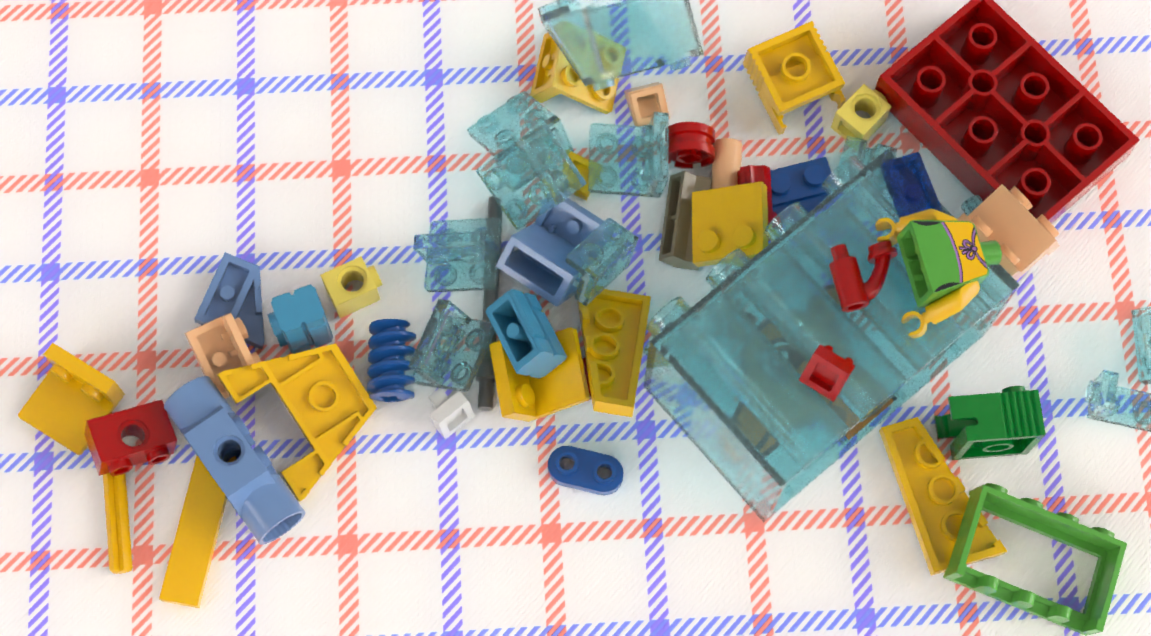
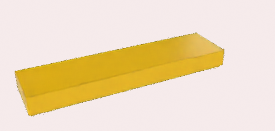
(194, 539)

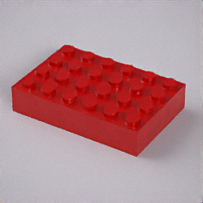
(1004, 111)

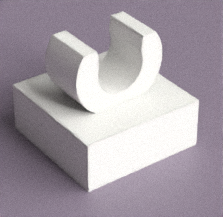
(450, 412)

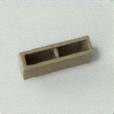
(677, 225)

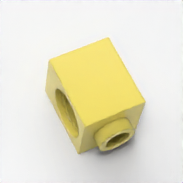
(864, 99)
(345, 301)

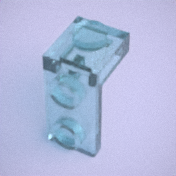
(1117, 404)

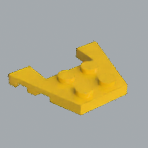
(321, 399)

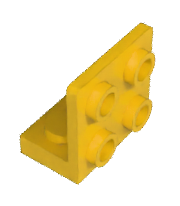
(557, 77)
(69, 398)
(532, 398)

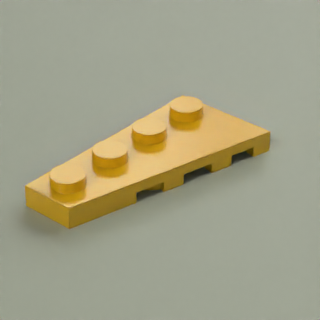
(613, 347)
(933, 496)

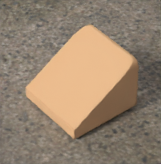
(645, 101)

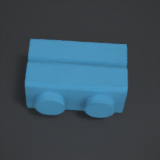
(300, 320)
(526, 334)

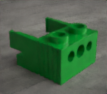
(992, 423)

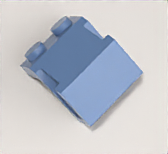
(545, 249)

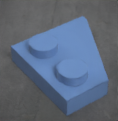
(235, 291)

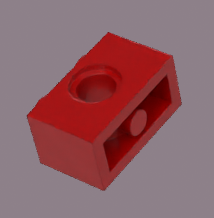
(146, 422)

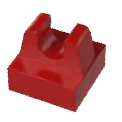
(827, 372)

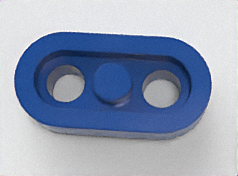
(584, 472)

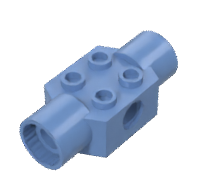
(248, 482)

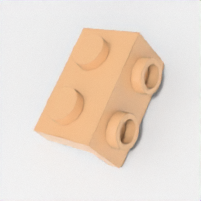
(221, 347)

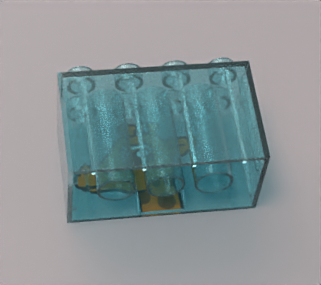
(738, 354)

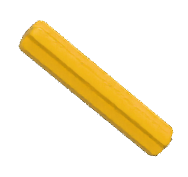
(117, 523)

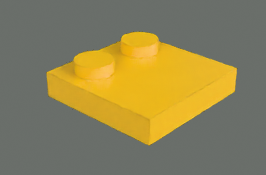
(728, 221)

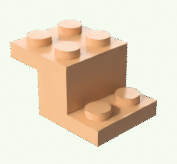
(1020, 235)

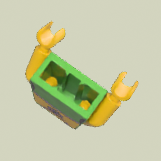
(941, 261)

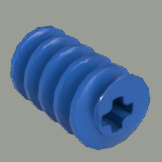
(389, 360)

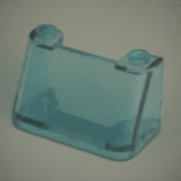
(621, 36)

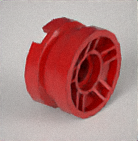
(691, 144)

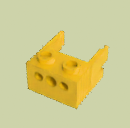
(793, 72)

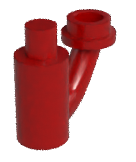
(847, 278)

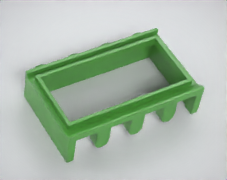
(1058, 526)

